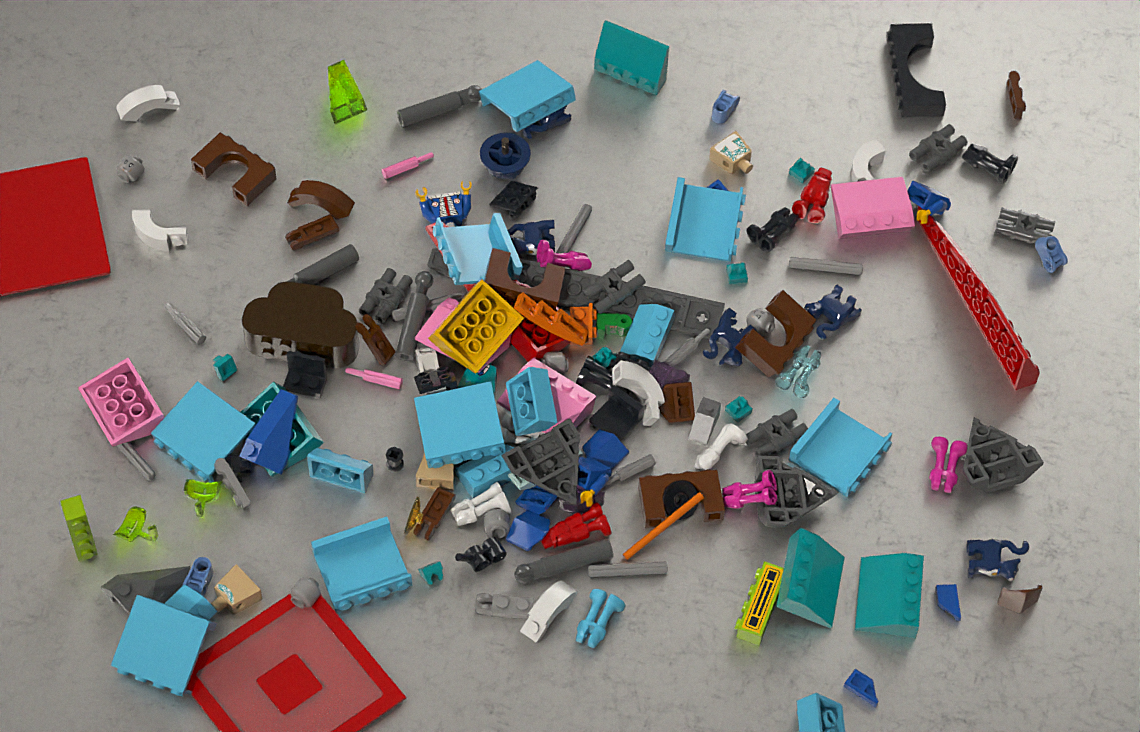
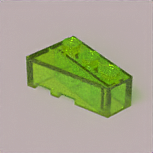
(344, 94)

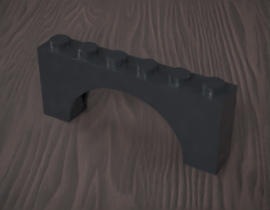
(913, 97)

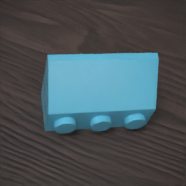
(648, 332)
(531, 401)
(340, 469)
(482, 473)
(191, 602)
(819, 714)

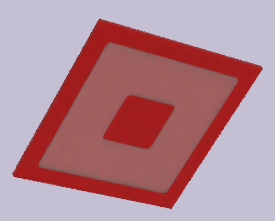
(292, 675)

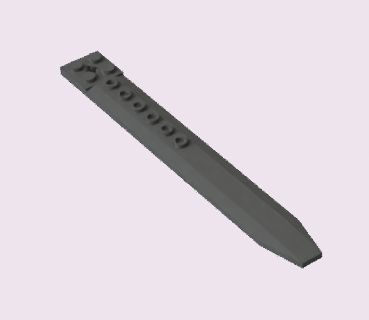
(574, 282)

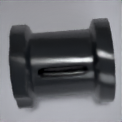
(394, 459)

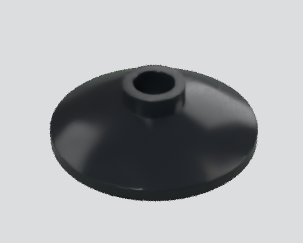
(685, 492)

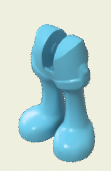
(597, 629)

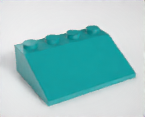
(632, 58)
(304, 437)
(811, 578)
(890, 594)

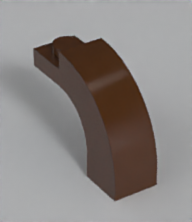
(324, 196)

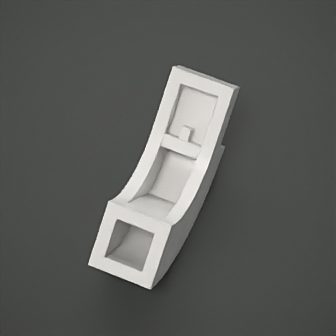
(146, 99)
(157, 236)
(427, 362)
(547, 607)

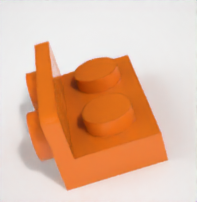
(585, 317)

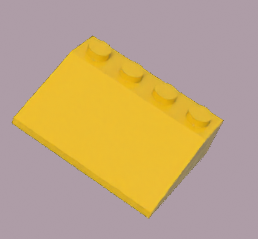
(476, 327)

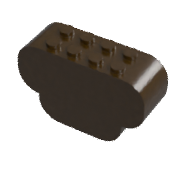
(301, 320)

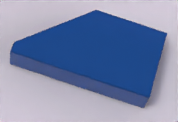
(948, 599)
(862, 687)

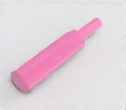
(404, 165)
(377, 377)

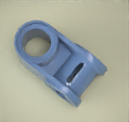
(724, 107)
(1053, 255)
(198, 579)

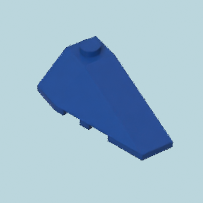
(271, 436)

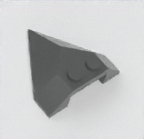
(997, 459)
(549, 461)
(795, 492)
(154, 584)

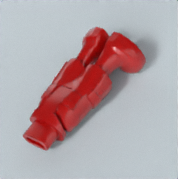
(814, 193)
(575, 530)

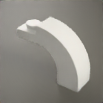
(866, 156)
(643, 384)

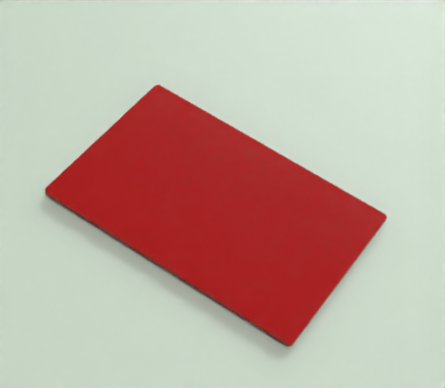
(49, 227)

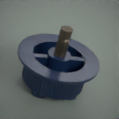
(505, 155)

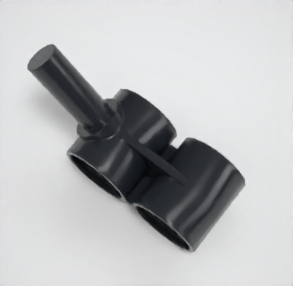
(480, 559)

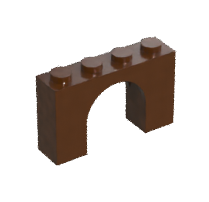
(224, 150)
(499, 280)
(796, 323)
(653, 487)

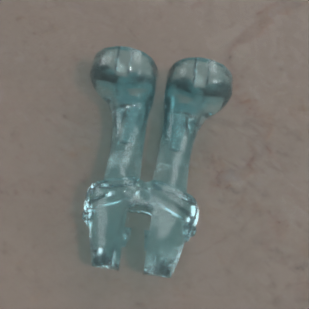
(800, 386)

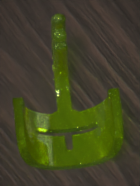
(198, 487)
(133, 515)

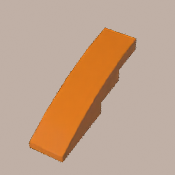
(553, 321)

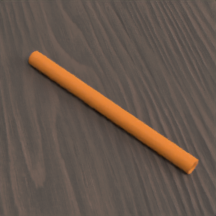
(663, 526)

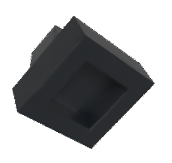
(240, 468)

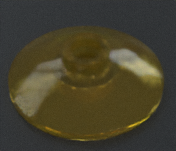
(415, 516)

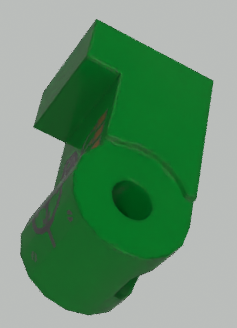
(612, 324)

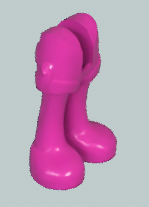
(573, 260)
(940, 446)
(736, 497)

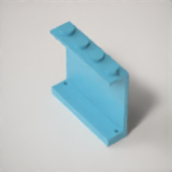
(529, 94)
(704, 221)
(469, 248)
(459, 425)
(201, 430)
(839, 449)
(361, 564)
(161, 644)

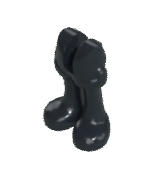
(978, 155)
(778, 219)
(586, 375)

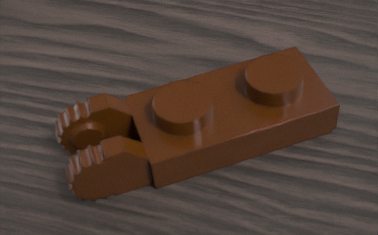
(1015, 95)
(312, 232)
(375, 340)
(435, 511)

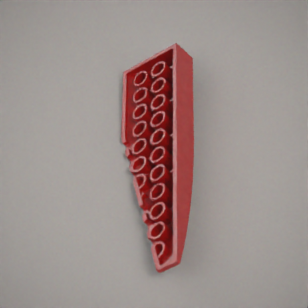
(983, 306)

